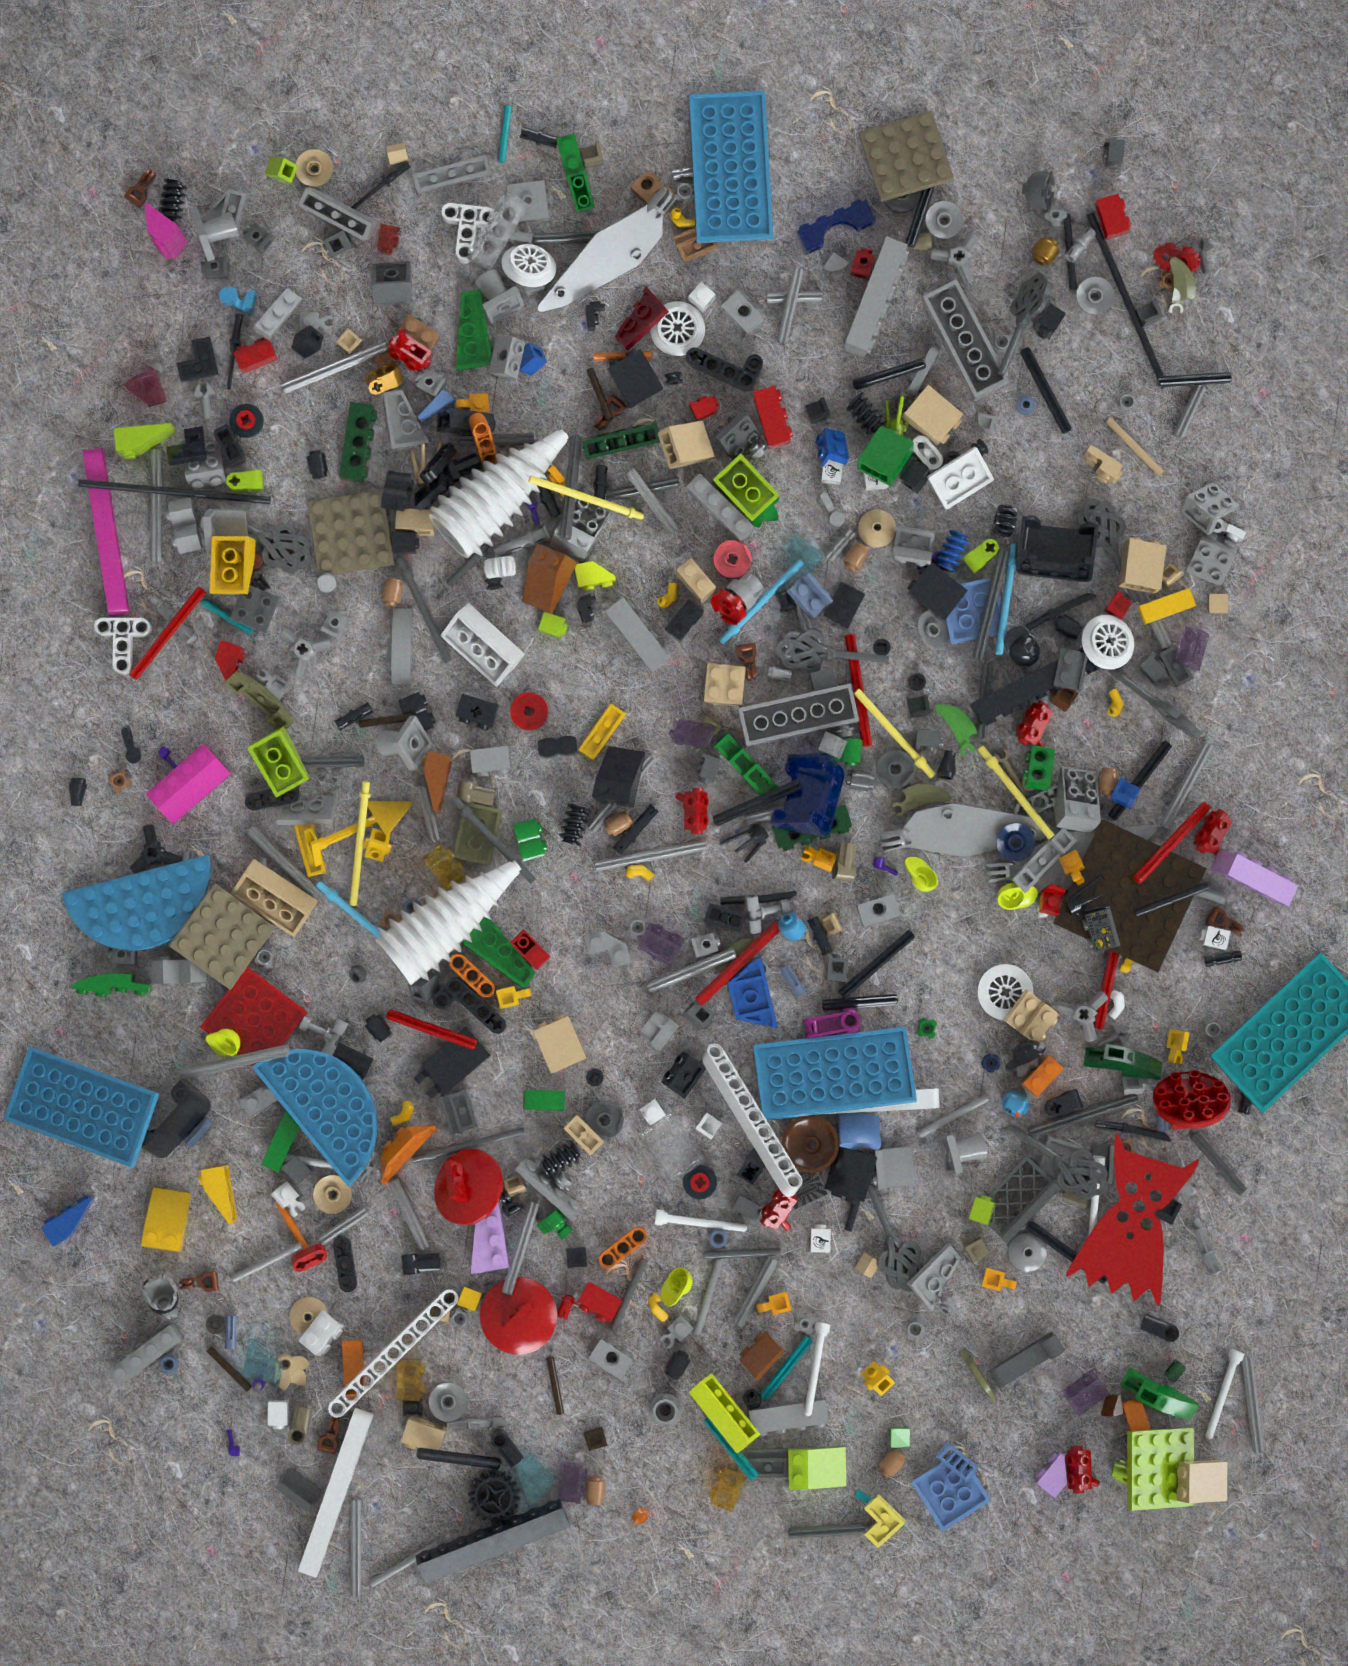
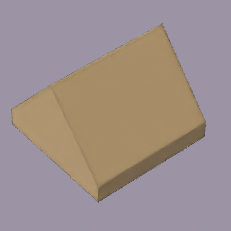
(397, 153)
(1171, 575)
(831, 924)
(515, 1185)
(867, 1265)

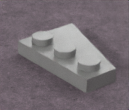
(402, 423)
(315, 811)
(931, 1278)

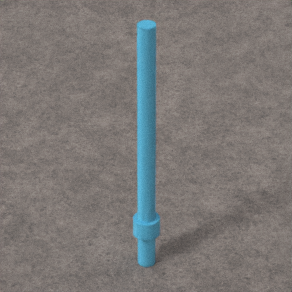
(1011, 565)
(734, 629)
(333, 896)

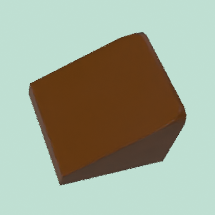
(1064, 698)
(1112, 1405)

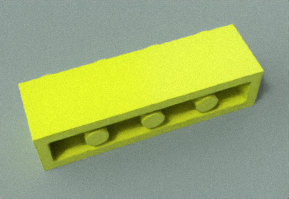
(724, 1413)

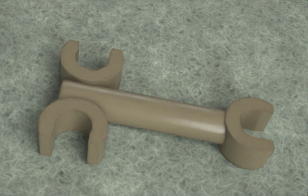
(1012, 774)

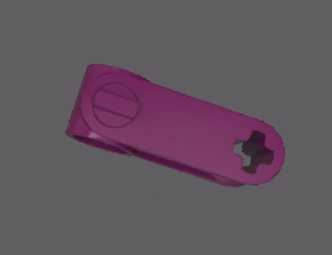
(831, 1023)

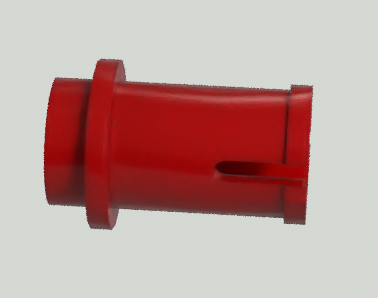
(565, 1306)

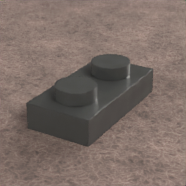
(1178, 673)

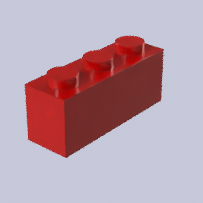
(772, 417)

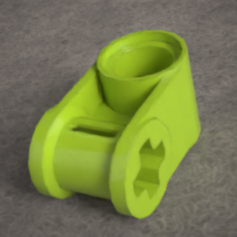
(247, 481)
(979, 557)

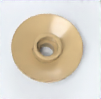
(310, 159)
(870, 535)
(325, 1201)
(300, 1308)

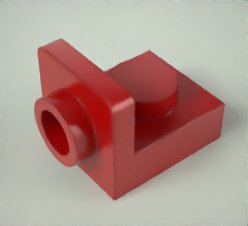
(1050, 899)

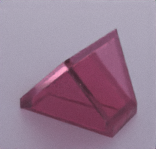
(147, 387)

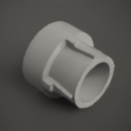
(748, 588)
(658, 1030)
(668, 1399)

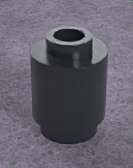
(317, 464)
(1068, 626)
(378, 1027)
(677, 1364)

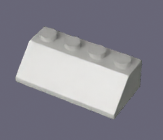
(482, 644)

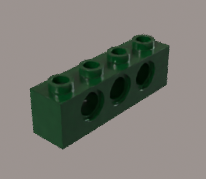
(357, 412)
(621, 440)
(842, 824)

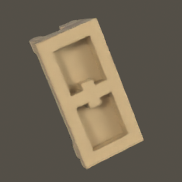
(414, 522)
(583, 1135)

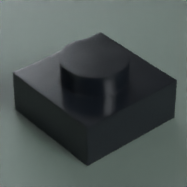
(576, 1257)

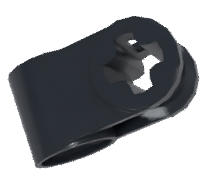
(1066, 1103)

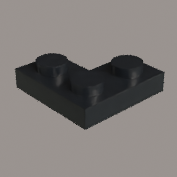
(204, 363)
(191, 451)

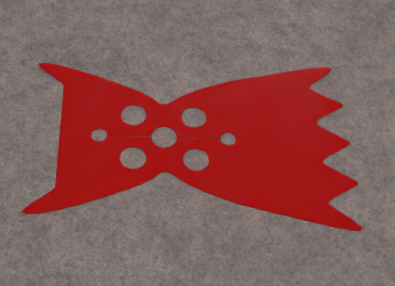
(1107, 1247)

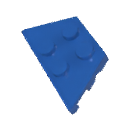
(752, 995)

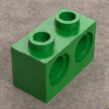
(1042, 768)

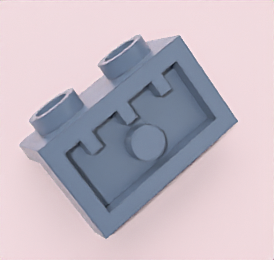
(809, 595)

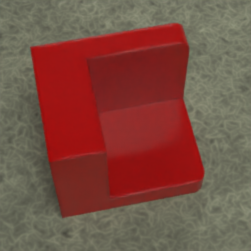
(1118, 605)

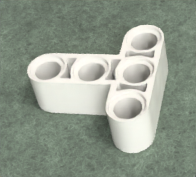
(465, 224)
(118, 637)

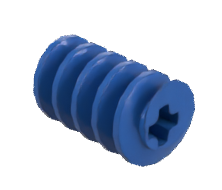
(952, 551)

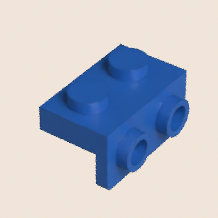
(831, 446)

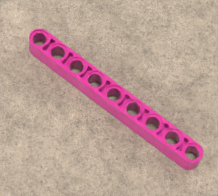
(106, 534)

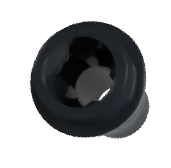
(947, 767)
(77, 790)

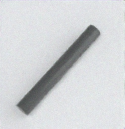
(467, 565)

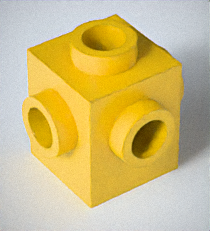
(377, 849)
(877, 1378)

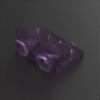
(1192, 648)
(692, 733)
(661, 943)
(1085, 1392)
(570, 1482)

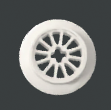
(516, 265)
(695, 340)
(1094, 653)
(990, 976)

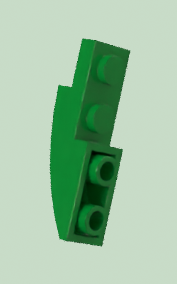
(575, 173)
(104, 985)
(1158, 1397)

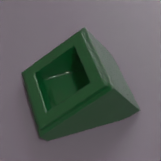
(1175, 1370)

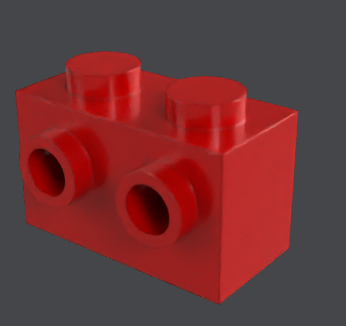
(1112, 216)
(255, 355)
(598, 1302)

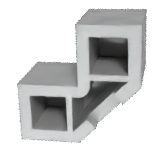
(183, 518)
(602, 942)
(175, 971)

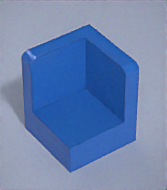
(532, 359)
(1125, 793)

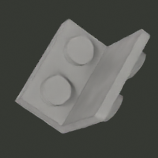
(1207, 506)

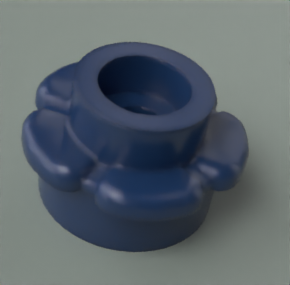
(985, 1063)

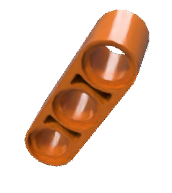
(483, 438)
(463, 971)
(616, 1254)
(352, 1362)
(1135, 1415)

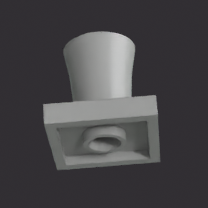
(214, 230)
(500, 301)
(409, 742)
(964, 1150)

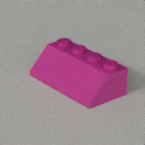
(164, 233)
(188, 783)

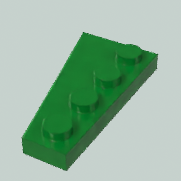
(473, 337)
(499, 953)

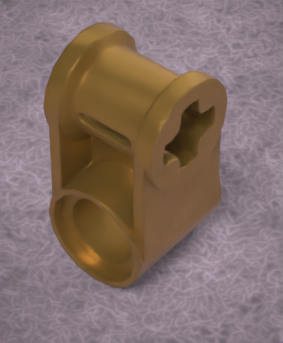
(385, 378)

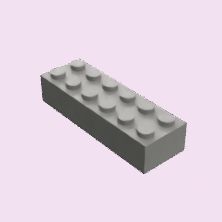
(874, 300)
(964, 339)
(798, 715)

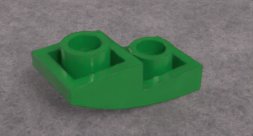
(543, 1100)

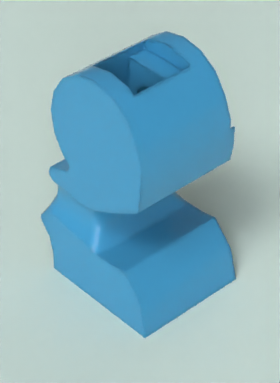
(229, 296)

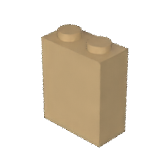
(933, 416)
(686, 444)
(1142, 565)
(695, 581)
(559, 1043)
(1202, 1481)

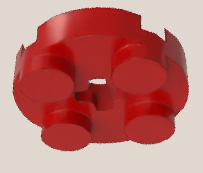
(729, 606)
(519, 706)

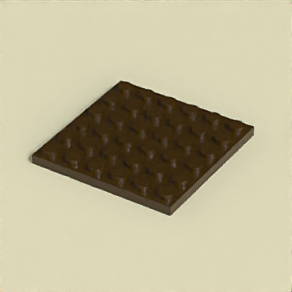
(1118, 857)

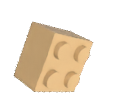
(724, 685)
(423, 1434)

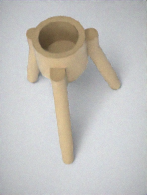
(423, 462)

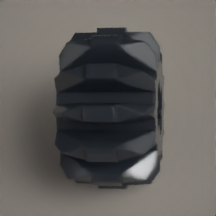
(1004, 520)

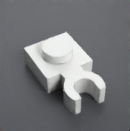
(286, 1196)

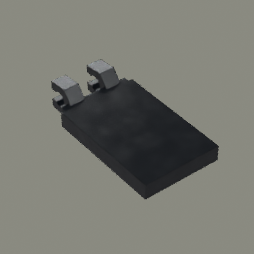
(451, 1064)

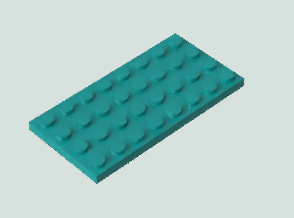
(1287, 1034)

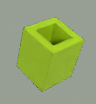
(281, 169)
(553, 625)
(982, 1210)

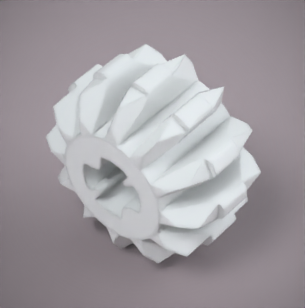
(500, 567)

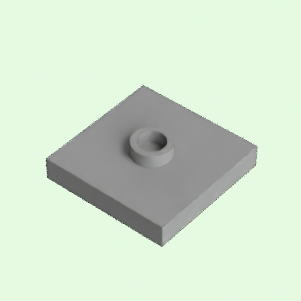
(534, 195)

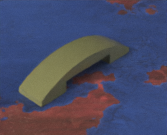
(260, 697)

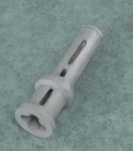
(530, 539)

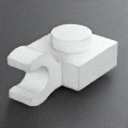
(1232, 532)

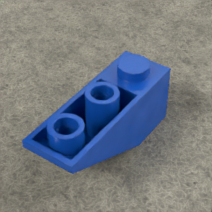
(64, 1225)

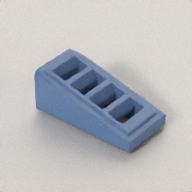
(438, 404)
(971, 1470)

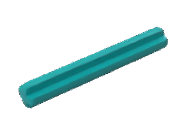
(786, 1367)
(739, 1458)

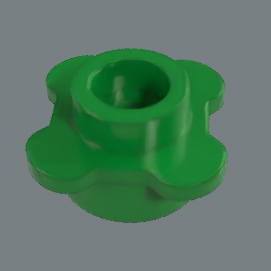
(930, 1032)

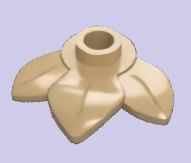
(294, 1372)

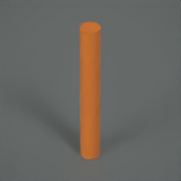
(614, 355)
(292, 1226)

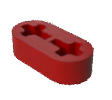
(309, 1257)

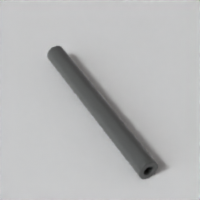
(742, 1253)
(628, 1294)

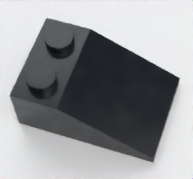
(619, 777)

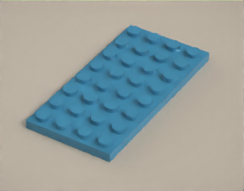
(731, 167)
(834, 1073)
(81, 1106)

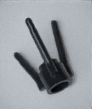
(757, 835)
(1077, 904)

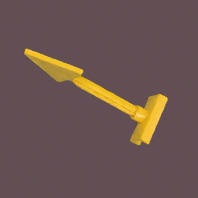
(384, 813)

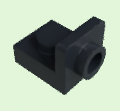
(592, 319)

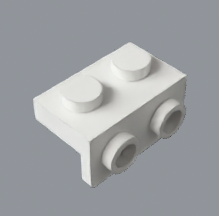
(321, 1334)

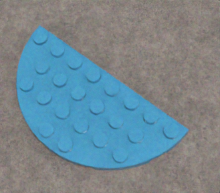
(141, 907)
(328, 1105)

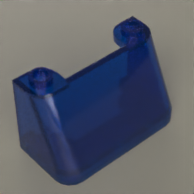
(813, 806)

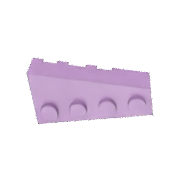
(1254, 876)
(490, 1243)

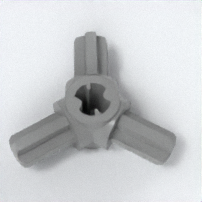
(964, 251)
(312, 646)
(1074, 1010)

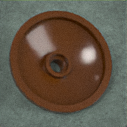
(801, 1133)

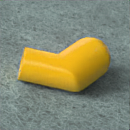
(680, 221)
(669, 598)
(1116, 705)
(639, 869)
(405, 1114)
(655, 1309)

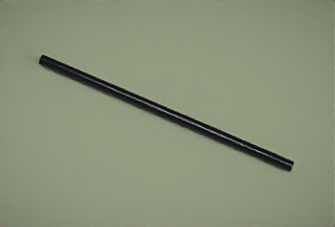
(1125, 295)
(174, 491)

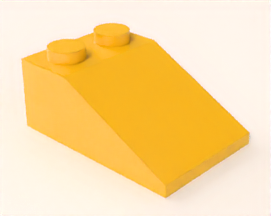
(231, 564)
(218, 1187)
(166, 1219)

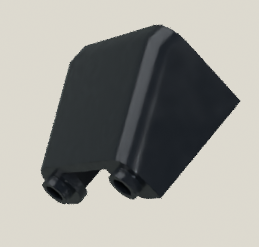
(1056, 550)
(189, 1112)

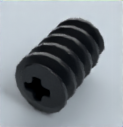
(172, 199)
(865, 414)
(574, 824)
(561, 1158)

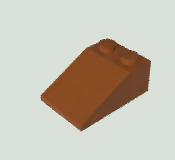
(546, 578)
(437, 772)
(761, 1354)

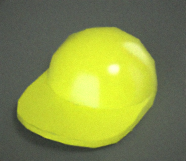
(921, 874)
(1012, 897)
(224, 1042)
(677, 1284)

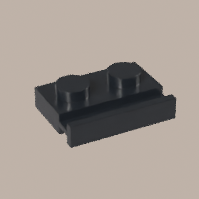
(844, 604)
(356, 1060)

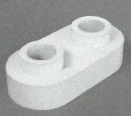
(928, 452)

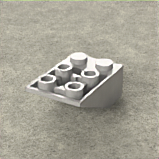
(586, 528)
(1077, 800)

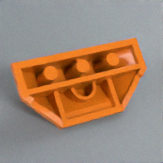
(402, 1148)

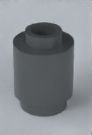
(860, 781)

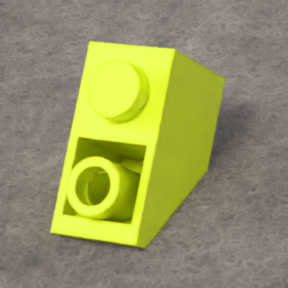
(591, 574)

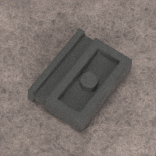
(1070, 669)
(458, 1112)
(769, 1462)

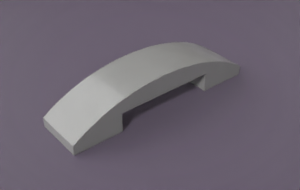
(401, 646)
(1043, 859)

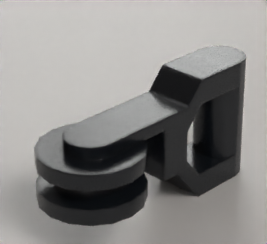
(133, 754)
(510, 1204)

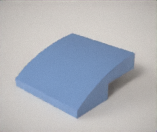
(859, 1130)

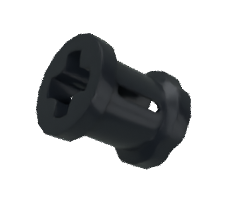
(785, 601)
(413, 1407)

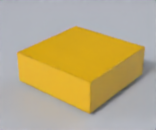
(469, 1298)

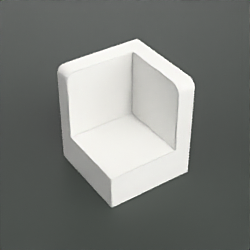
(708, 1125)

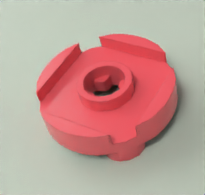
(727, 569)

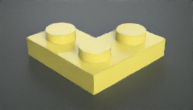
(886, 1523)

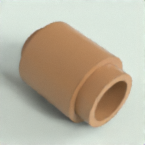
(855, 557)
(392, 592)
(1107, 781)
(617, 823)
(891, 1463)
(595, 1490)

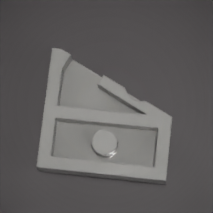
(230, 201)

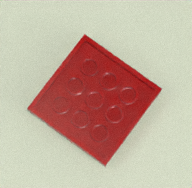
(256, 1013)

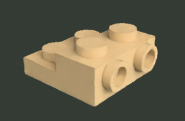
(1108, 468)
(1031, 1017)

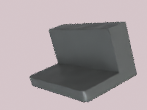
(1107, 1151)
(299, 1489)

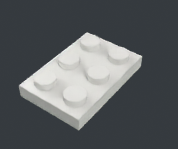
(960, 478)

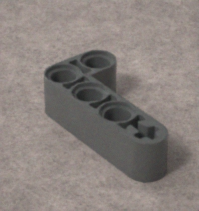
(1026, 1359)

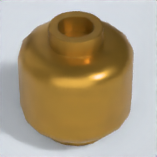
(1045, 251)

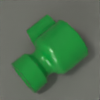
(555, 1221)

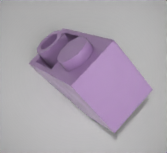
(1053, 1477)

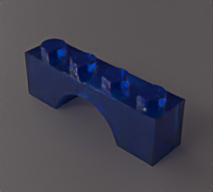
(857, 216)

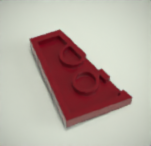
(643, 318)

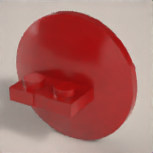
(1192, 1100)
(468, 1187)
(520, 1320)

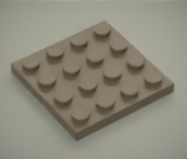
(906, 156)
(351, 533)
(221, 936)

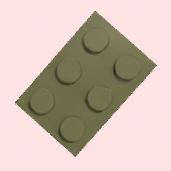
(470, 842)

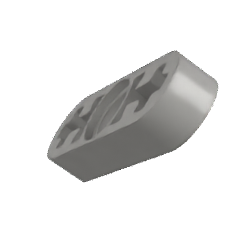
(921, 374)
(1041, 794)

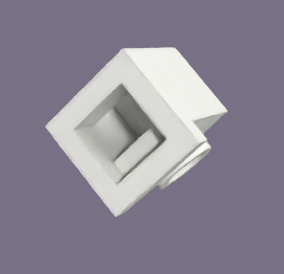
(652, 1112)

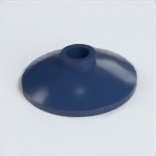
(1025, 844)

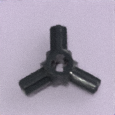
(151, 843)

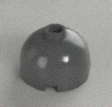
(1038, 190)

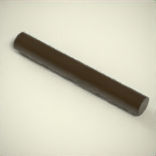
(599, 393)
(384, 720)
(229, 1369)
(555, 1385)

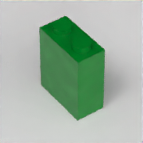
(885, 455)

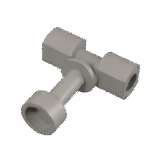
(757, 912)
(330, 1036)

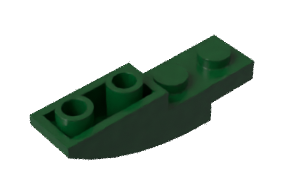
(1127, 1060)

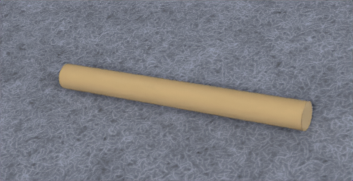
(1135, 447)

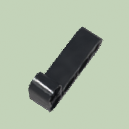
(722, 366)
(473, 1008)

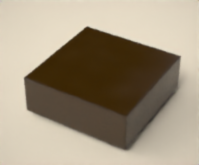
(595, 1438)

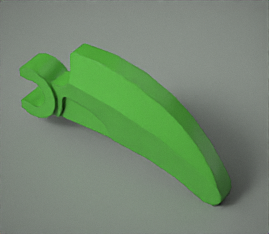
(959, 723)

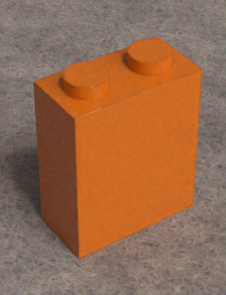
(1041, 1076)

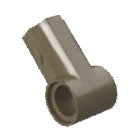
(471, 793)
(844, 866)
(301, 1423)

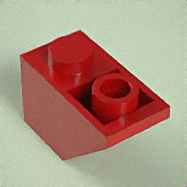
(229, 658)
(530, 949)

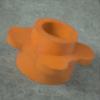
(640, 1516)

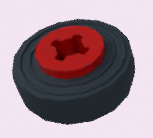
(249, 426)
(700, 1176)

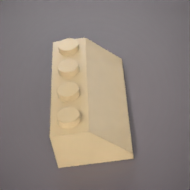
(274, 898)

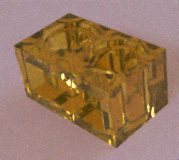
(444, 867)
(405, 1379)
(733, 1490)

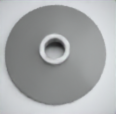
(948, 211)
(1102, 289)
(932, 630)
(1017, 1252)
(441, 1409)

